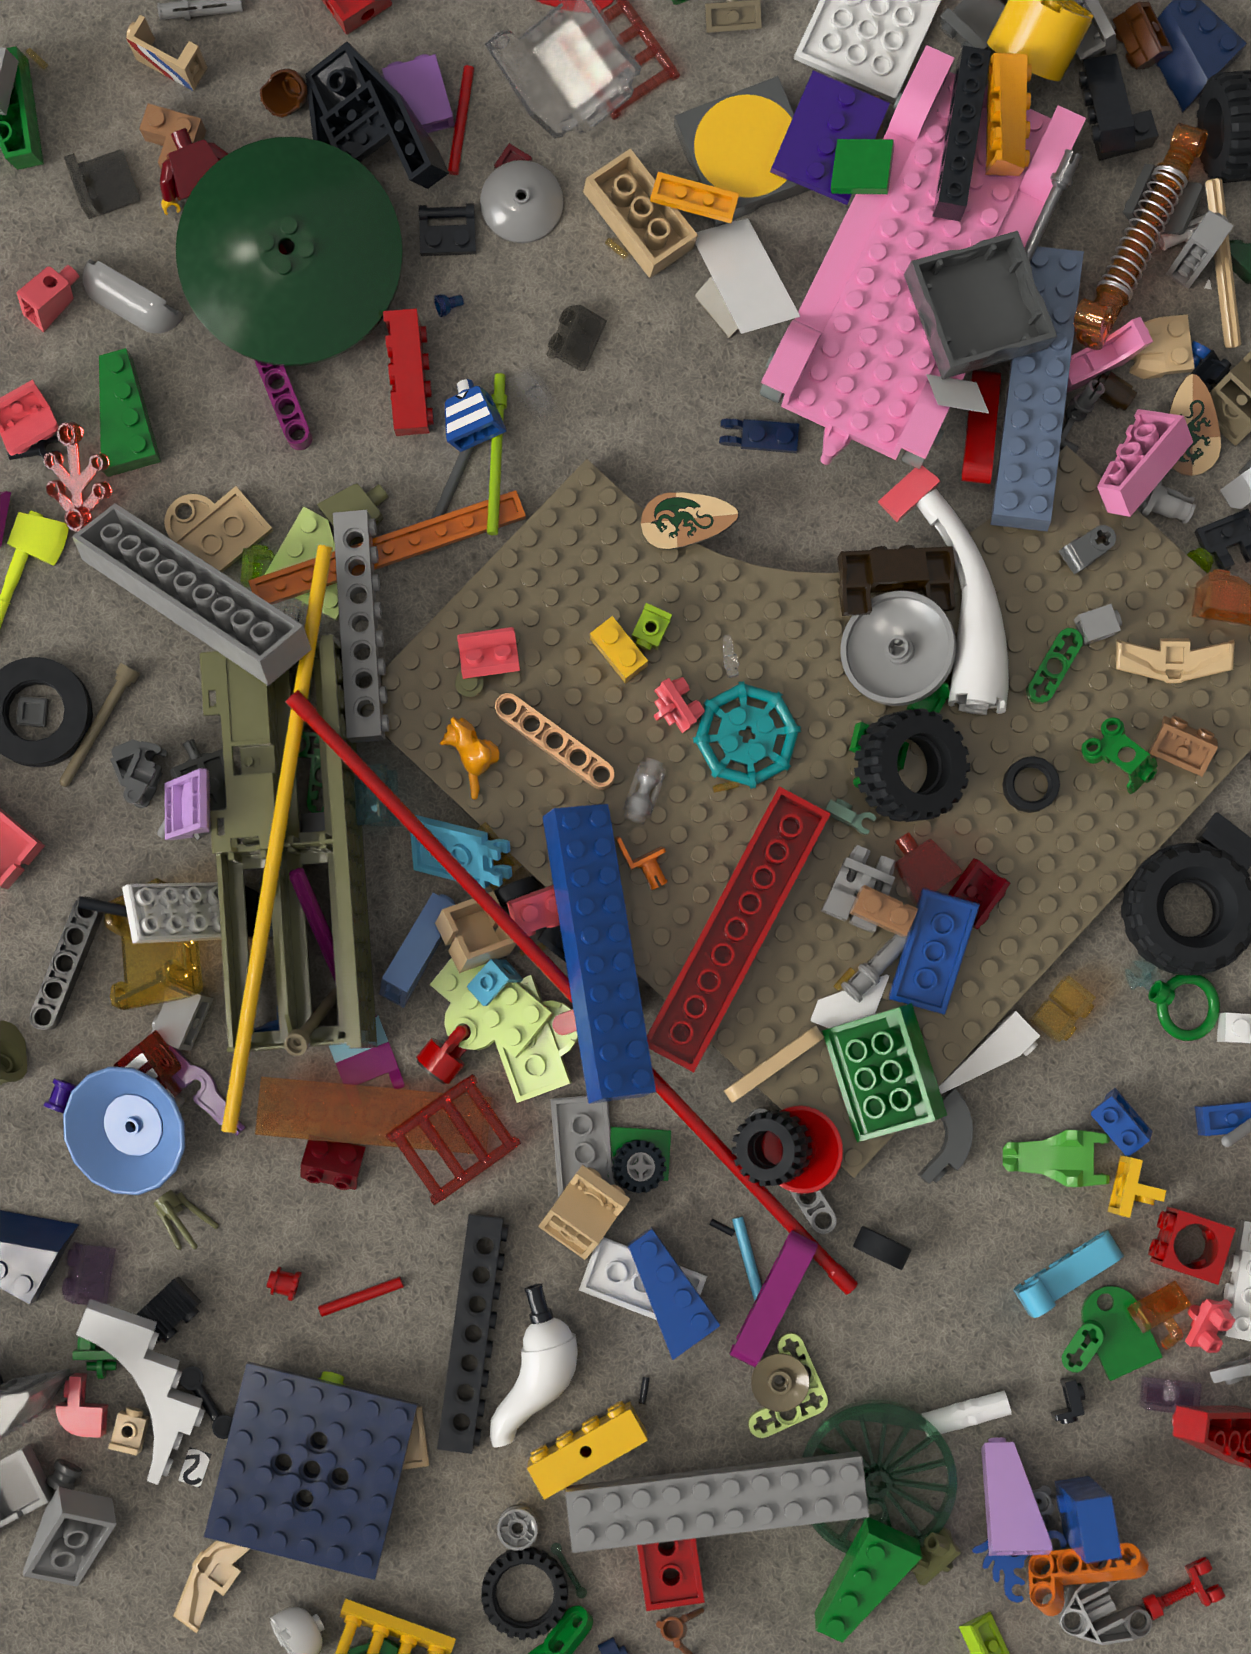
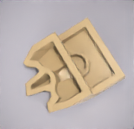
(1168, 352)

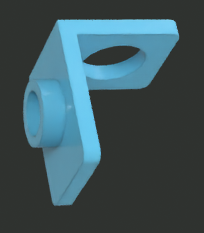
(492, 980)

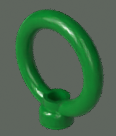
(1164, 994)

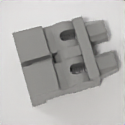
(843, 891)

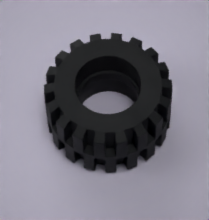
(750, 1150)

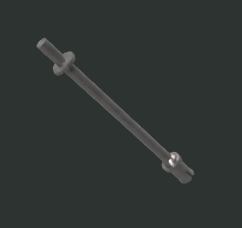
(1060, 180)

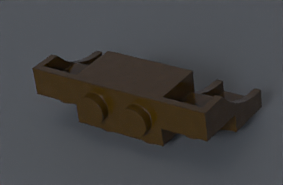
(895, 570)

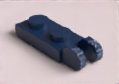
(762, 435)

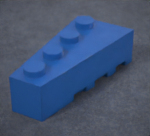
(675, 1301)

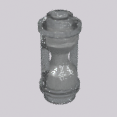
(639, 805)

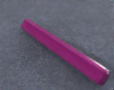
(314, 915)

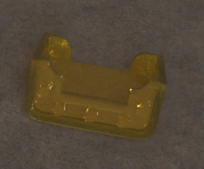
(153, 970)

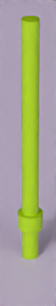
(500, 401)

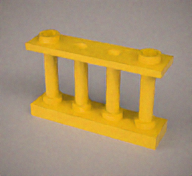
(385, 1625)

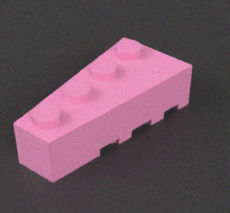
(1143, 460)

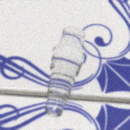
(730, 658)

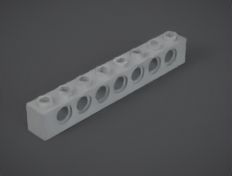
(346, 527)

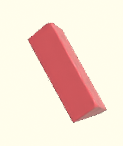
(908, 492)

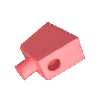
(47, 295)

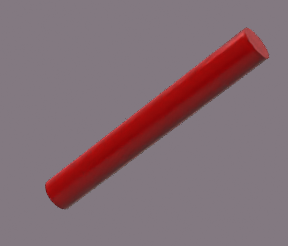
(361, 1296)

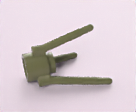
(170, 1207)

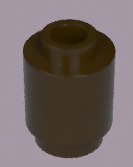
(1117, 391)

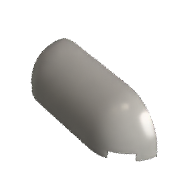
(128, 299)

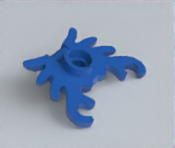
(1009, 1563)

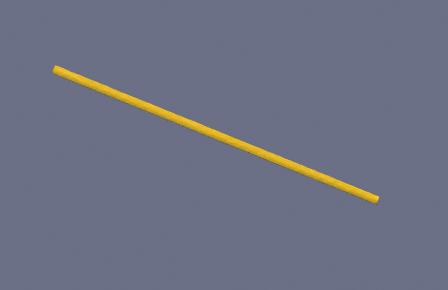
(275, 849)

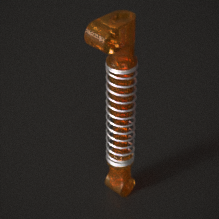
(1096, 318)

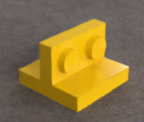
(1127, 1188)

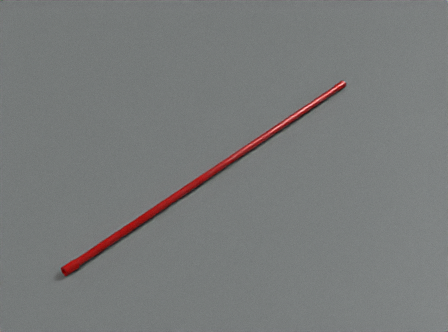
(309, 714)

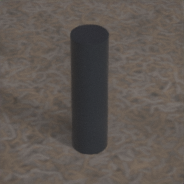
(722, 1227)
(644, 1390)

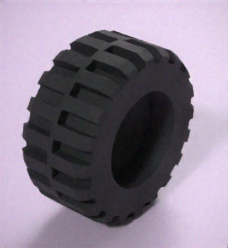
(1227, 118)
(944, 761)

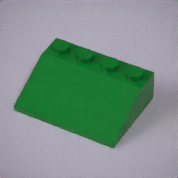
(884, 1073)

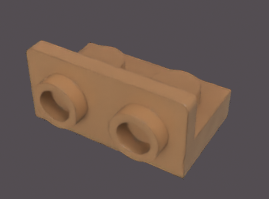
(1184, 745)

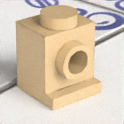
(138, 1422)

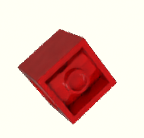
(1217, 1245)

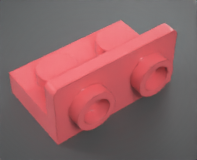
(488, 652)

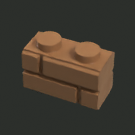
(883, 911)

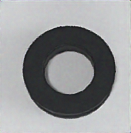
(76, 718)

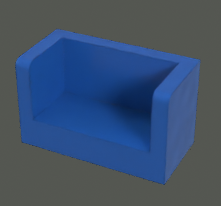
(1221, 1118)

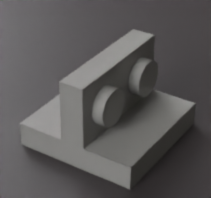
(1099, 35)

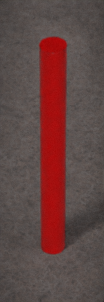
(460, 121)

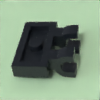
(1224, 534)

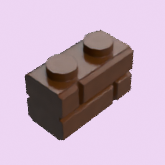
(1141, 35)

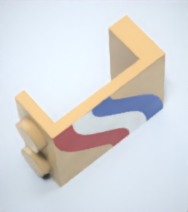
(186, 70)

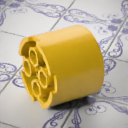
(1044, 30)

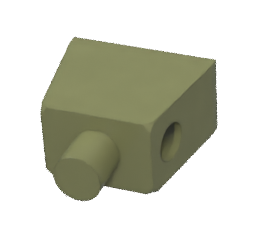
(354, 499)

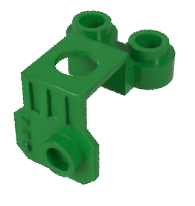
(1139, 770)

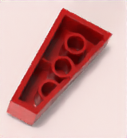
(407, 372)
(1217, 1430)

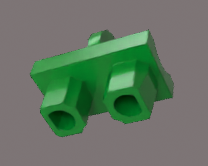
(89, 1351)

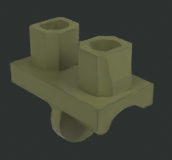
(936, 1556)

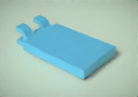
(469, 848)

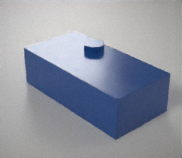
(1088, 1519)

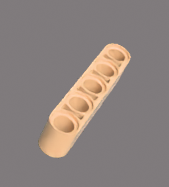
(547, 729)

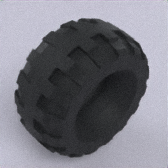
(1230, 895)

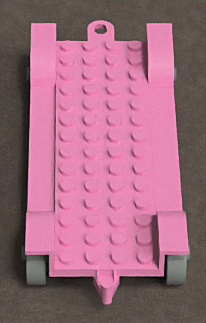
(859, 344)

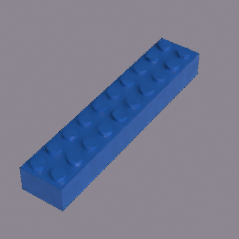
(598, 953)

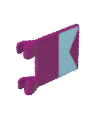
(365, 1064)

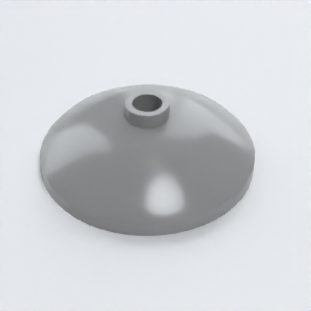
(521, 219)

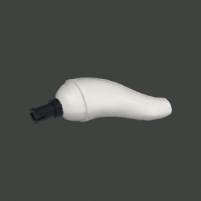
(545, 1372)

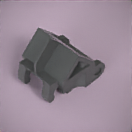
(137, 771)

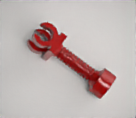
(1156, 1605)

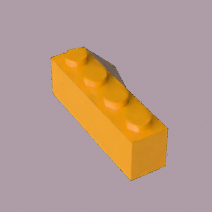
(1007, 114)

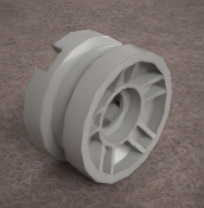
(521, 1539)

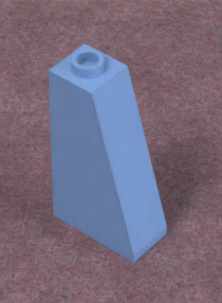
(414, 953)

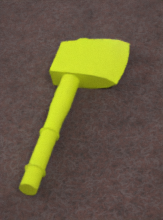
(33, 537)

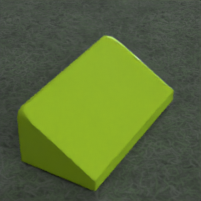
(983, 1636)

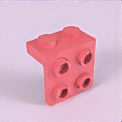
(25, 418)
(535, 910)

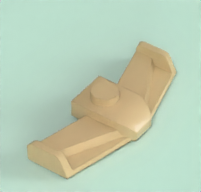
(1174, 659)
(211, 1571)

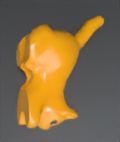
(475, 753)

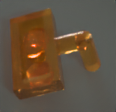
(1161, 1308)

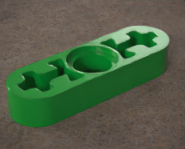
(1057, 644)

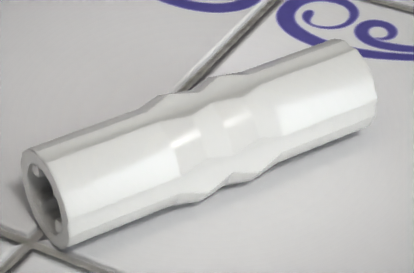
(969, 1412)

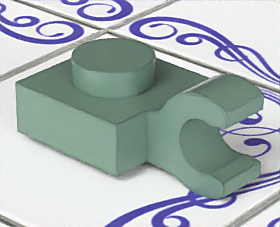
(842, 812)

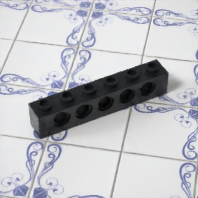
(961, 133)

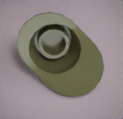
(12, 1053)

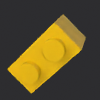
(618, 649)

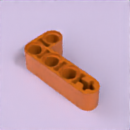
(1059, 1574)

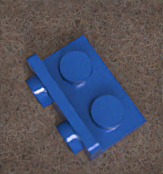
(1122, 1123)

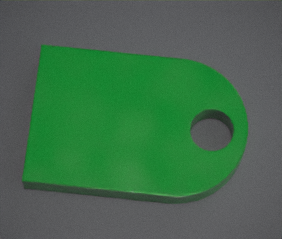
(1124, 1343)

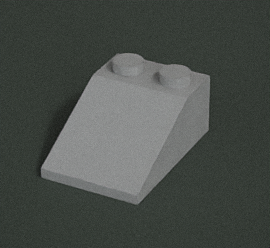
(70, 1536)

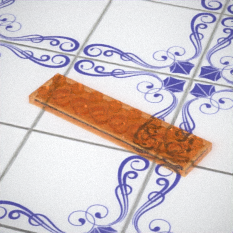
(358, 1114)

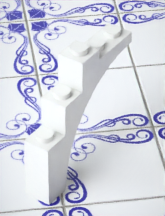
(128, 1340)

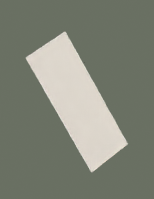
(745, 276)

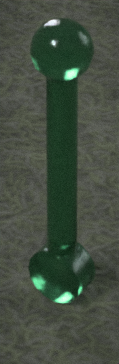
(556, 1549)

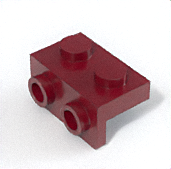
(980, 886)
(332, 1163)

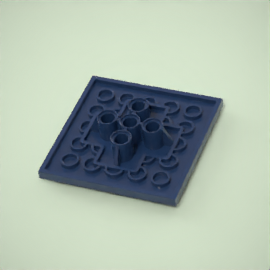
(260, 1499)

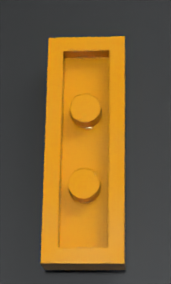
(694, 197)

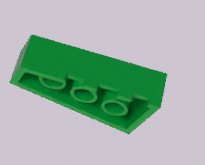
(19, 128)
(124, 419)
(865, 1577)

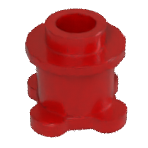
(284, 1283)

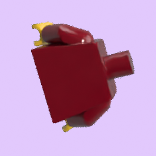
(186, 167)

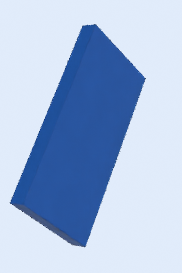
(933, 951)

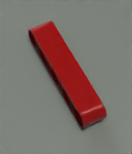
(982, 430)

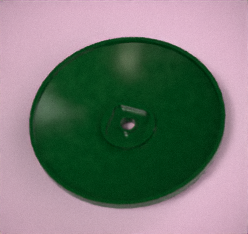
(300, 303)

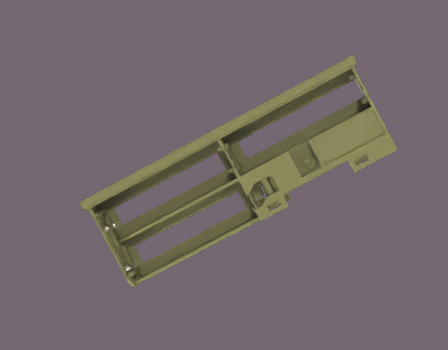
(257, 723)

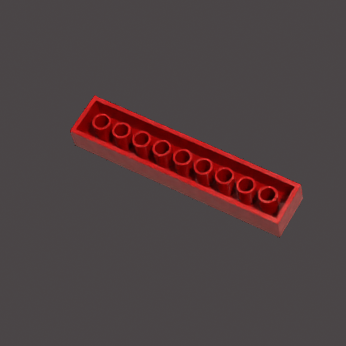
(736, 929)

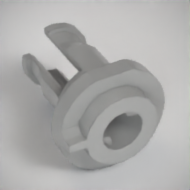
(1168, 504)

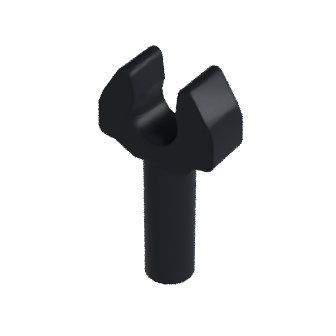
(37, 449)

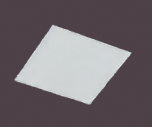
(957, 393)

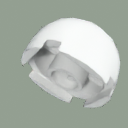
(298, 1631)

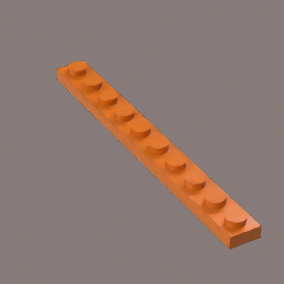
(394, 547)

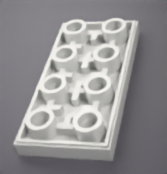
(173, 912)

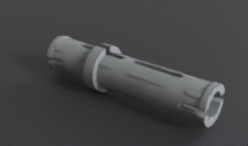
(166, 10)

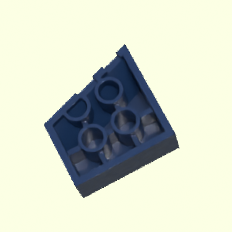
(1200, 48)

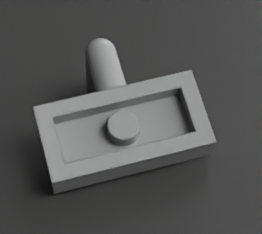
(1232, 1371)

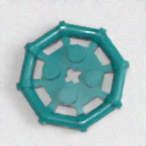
(761, 725)

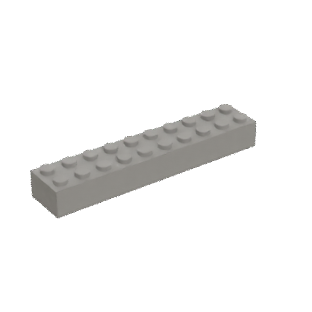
(192, 594)
(716, 1501)

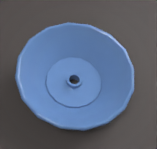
(106, 1144)

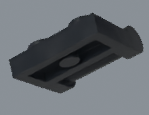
(447, 238)

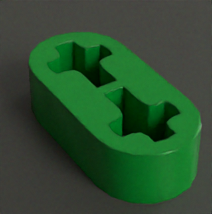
(1088, 1350)

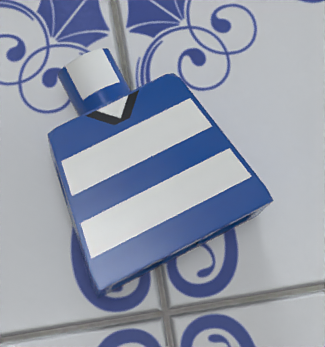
(471, 417)

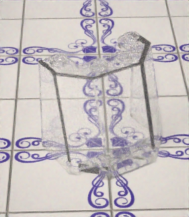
(567, 67)

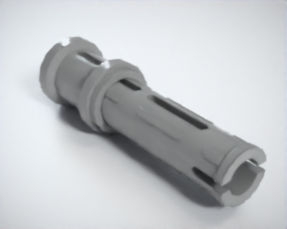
(870, 973)

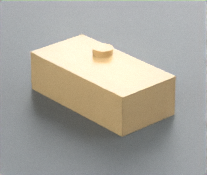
(648, 230)

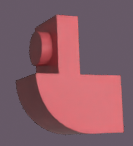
(80, 1417)

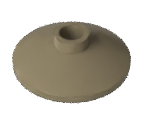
(780, 1396)

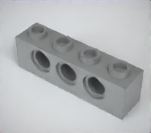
(1199, 249)

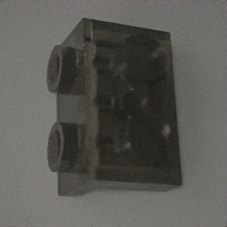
(576, 336)

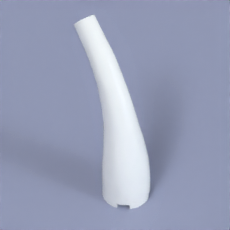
(981, 656)

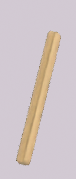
(1224, 270)

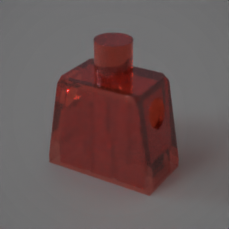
(924, 866)

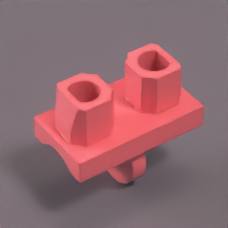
(673, 707)
(1207, 1322)

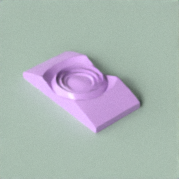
(187, 805)

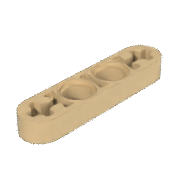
(773, 1064)

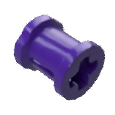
(59, 1095)

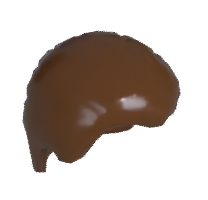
(284, 92)

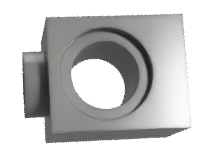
(1098, 624)

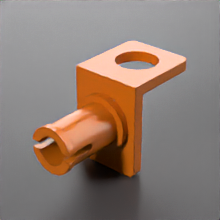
(647, 863)

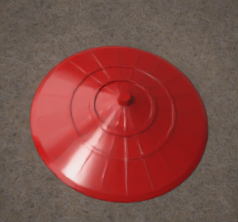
(826, 1152)

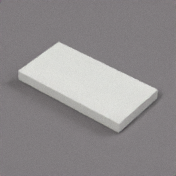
(615, 1278)

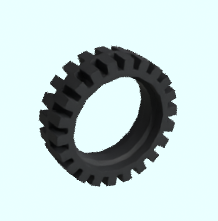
(536, 1627)

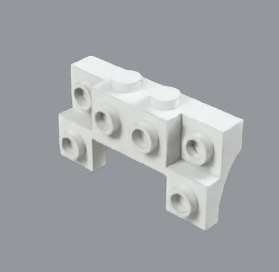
(1239, 1289)

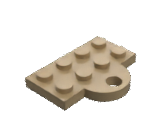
(217, 530)

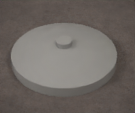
(899, 649)

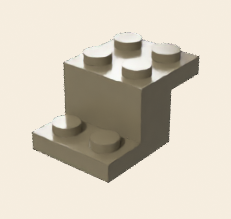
(1233, 402)

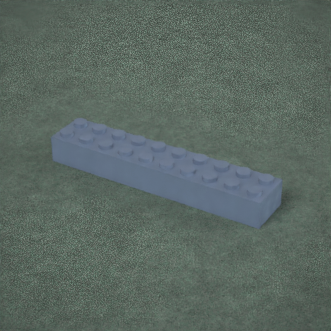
(1037, 402)

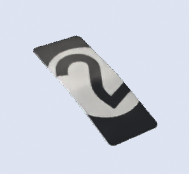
(194, 1467)

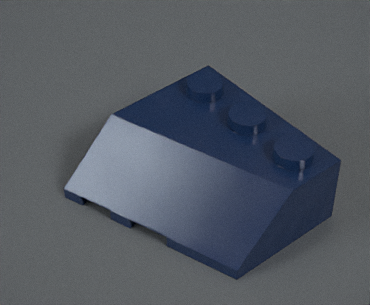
(30, 1252)

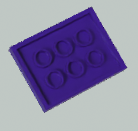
(824, 114)

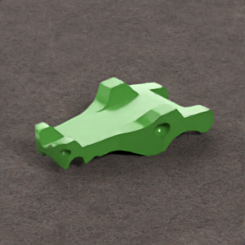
(1063, 1157)

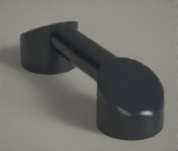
(192, 1380)

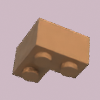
(161, 122)

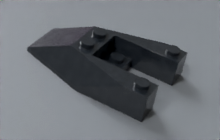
(362, 112)

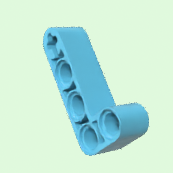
(1067, 1273)

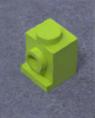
(661, 619)

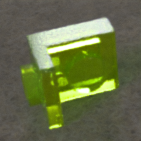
(250, 566)

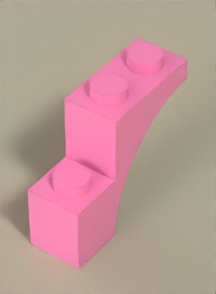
(1117, 351)

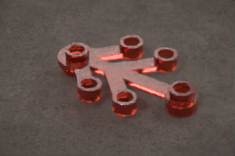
(77, 511)

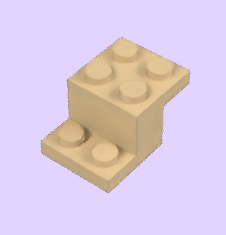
(584, 1212)

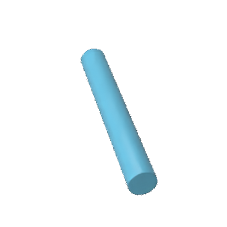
(747, 1255)

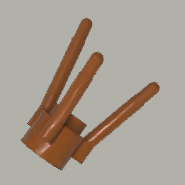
(675, 1629)

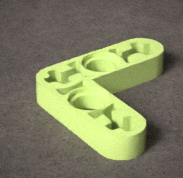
(814, 1386)

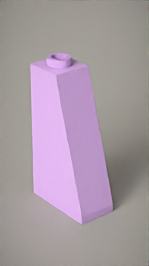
(1011, 1508)

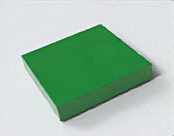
(862, 166)

